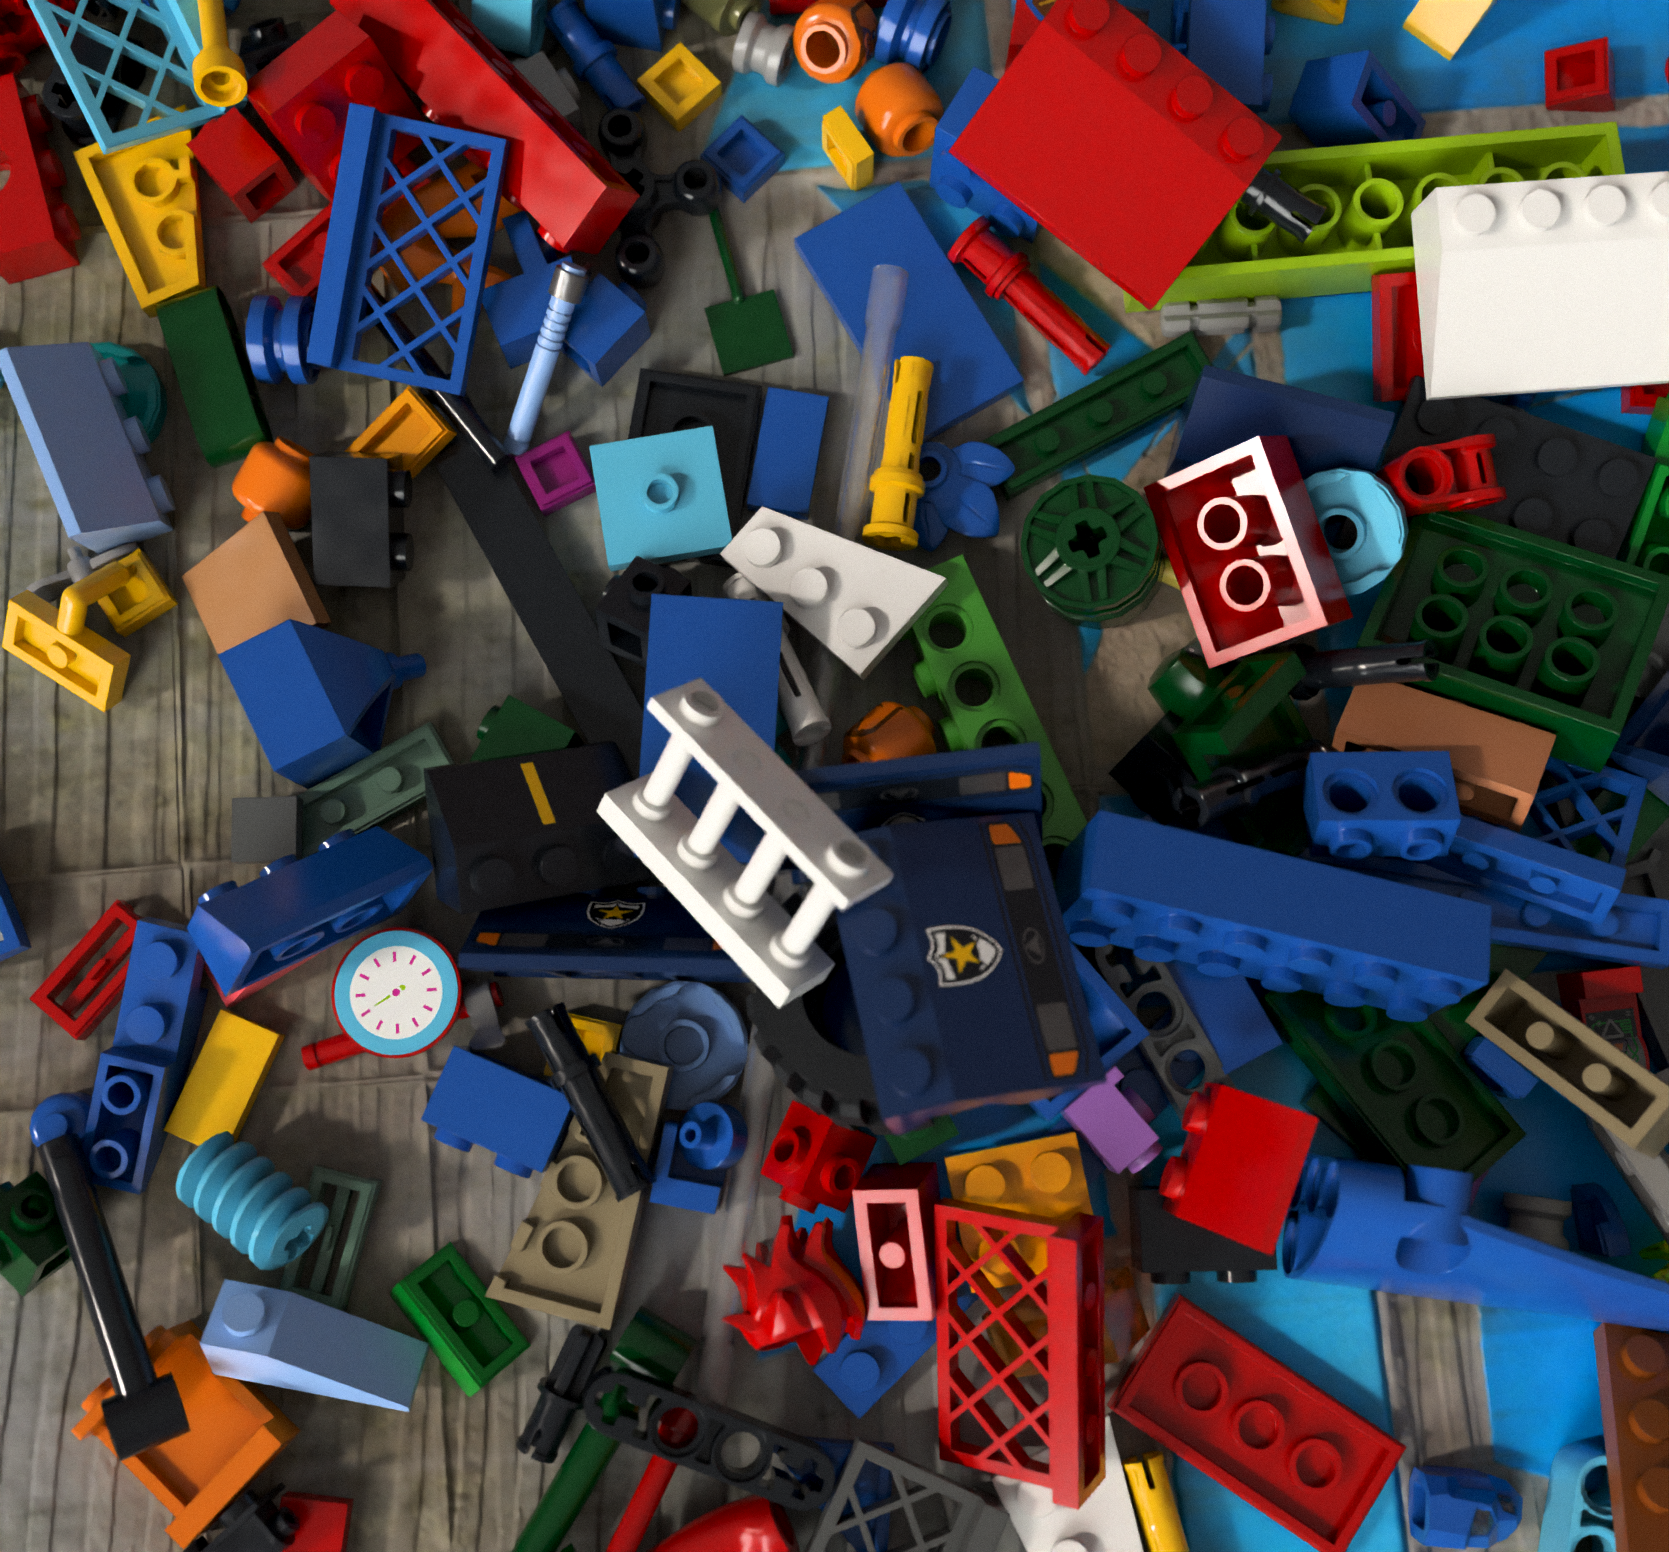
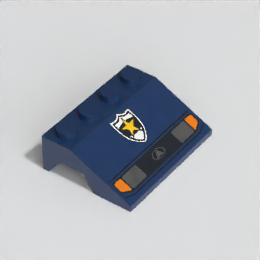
(927, 789)
(598, 939)
(966, 972)

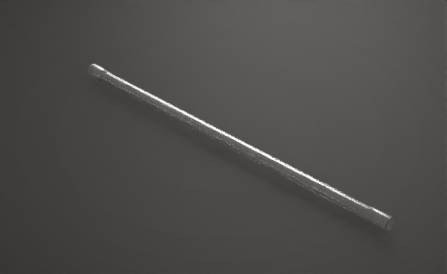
(716, 1344)

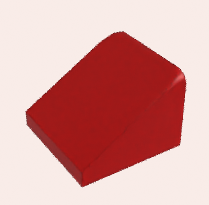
(1580, 77)

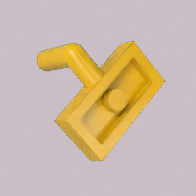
(61, 644)

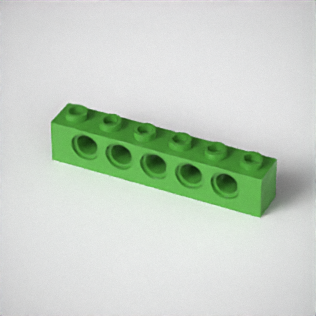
(1009, 708)

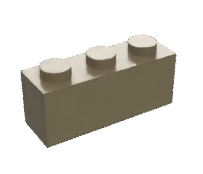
(1576, 1062)

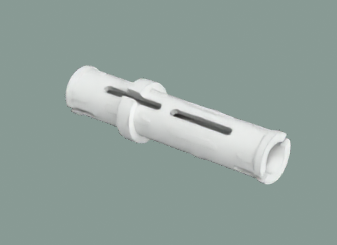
(796, 695)

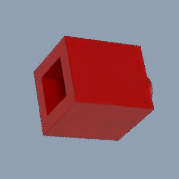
(242, 164)

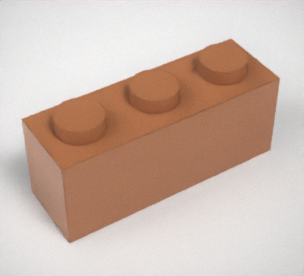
(1491, 757)

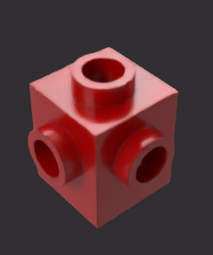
(816, 1160)

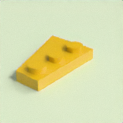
(151, 213)

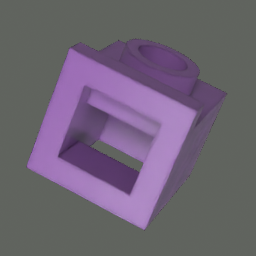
(1114, 1124)

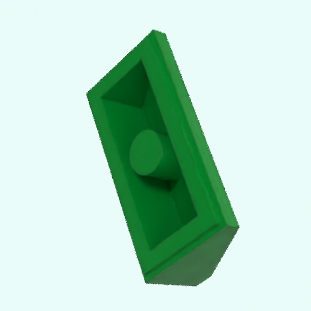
(457, 1320)

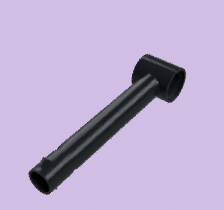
(144, 1406)

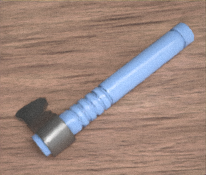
(566, 290)

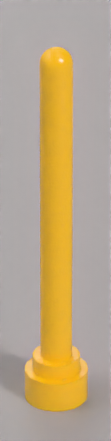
(217, 70)

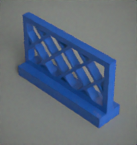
(354, 239)
(1549, 867)

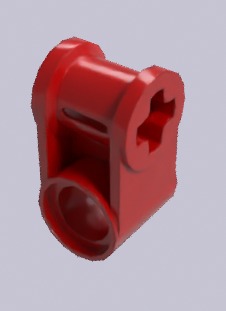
(1449, 476)

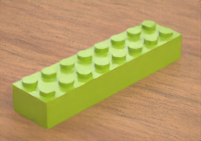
(1370, 206)

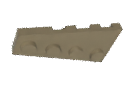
(577, 1238)

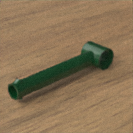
(646, 1346)

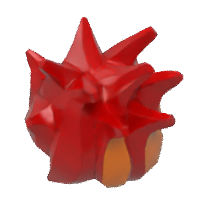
(797, 1293)

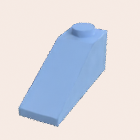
(310, 1347)

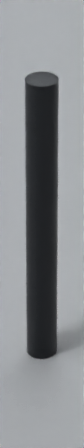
(455, 406)

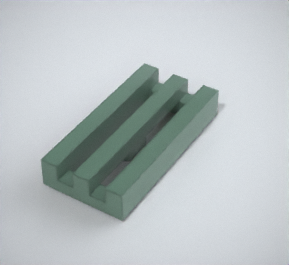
(346, 1182)

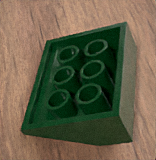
(1524, 627)

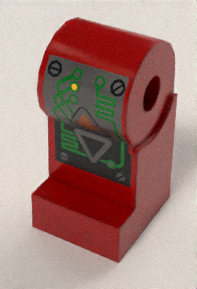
(1608, 1005)

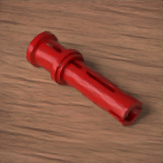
(1010, 279)

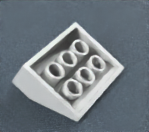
(1543, 285)

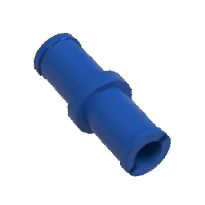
(593, 57)

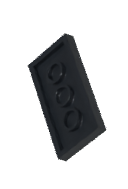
(1553, 475)

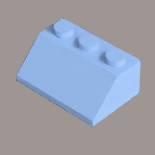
(87, 444)

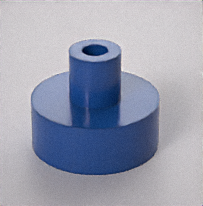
(713, 1136)

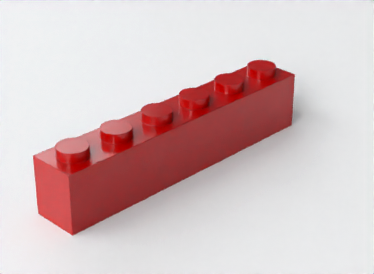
(480, 91)

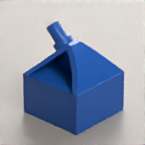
(316, 697)

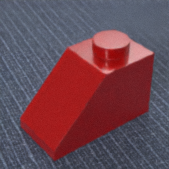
(897, 1240)

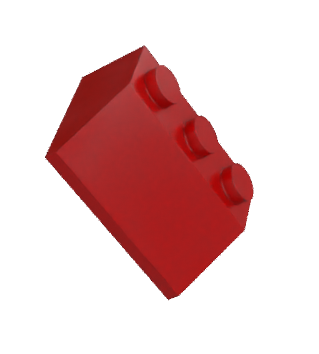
(1247, 550)

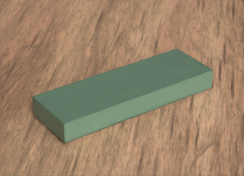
(372, 788)

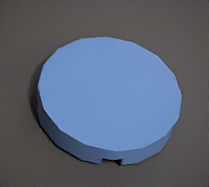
(696, 1033)

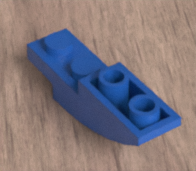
(149, 1056)

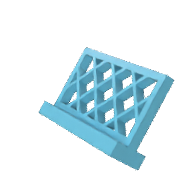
(183, 33)

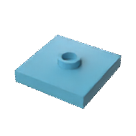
(661, 497)

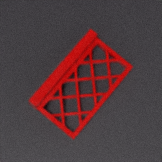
(1074, 1342)

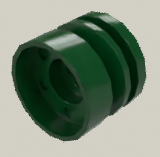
(1103, 588)

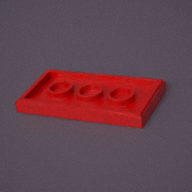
(1256, 1426)

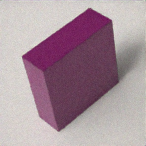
(556, 473)

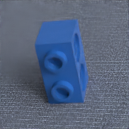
(1378, 792)

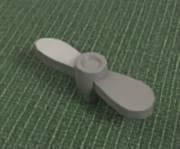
(78, 568)

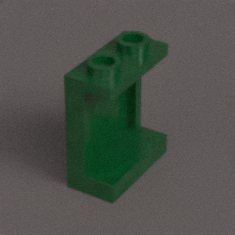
(1242, 723)

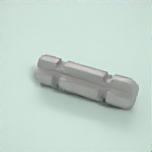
(1221, 316)

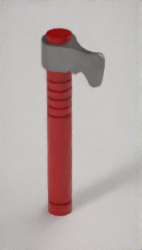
(479, 1002)

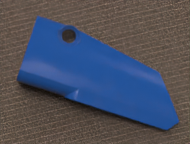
(1370, 1232)

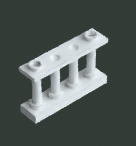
(707, 877)

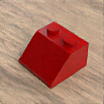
(1237, 1165)

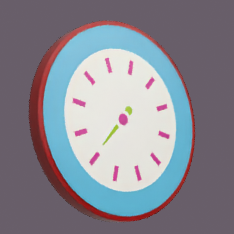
(397, 992)

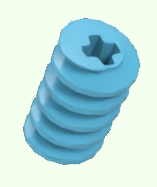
(250, 1201)

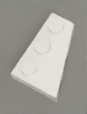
(833, 587)

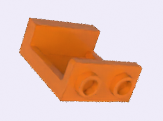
(230, 1440)

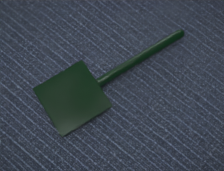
(748, 328)

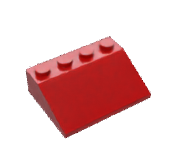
(1115, 144)

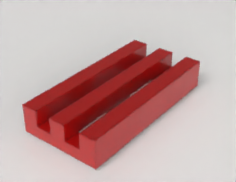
(109, 997)

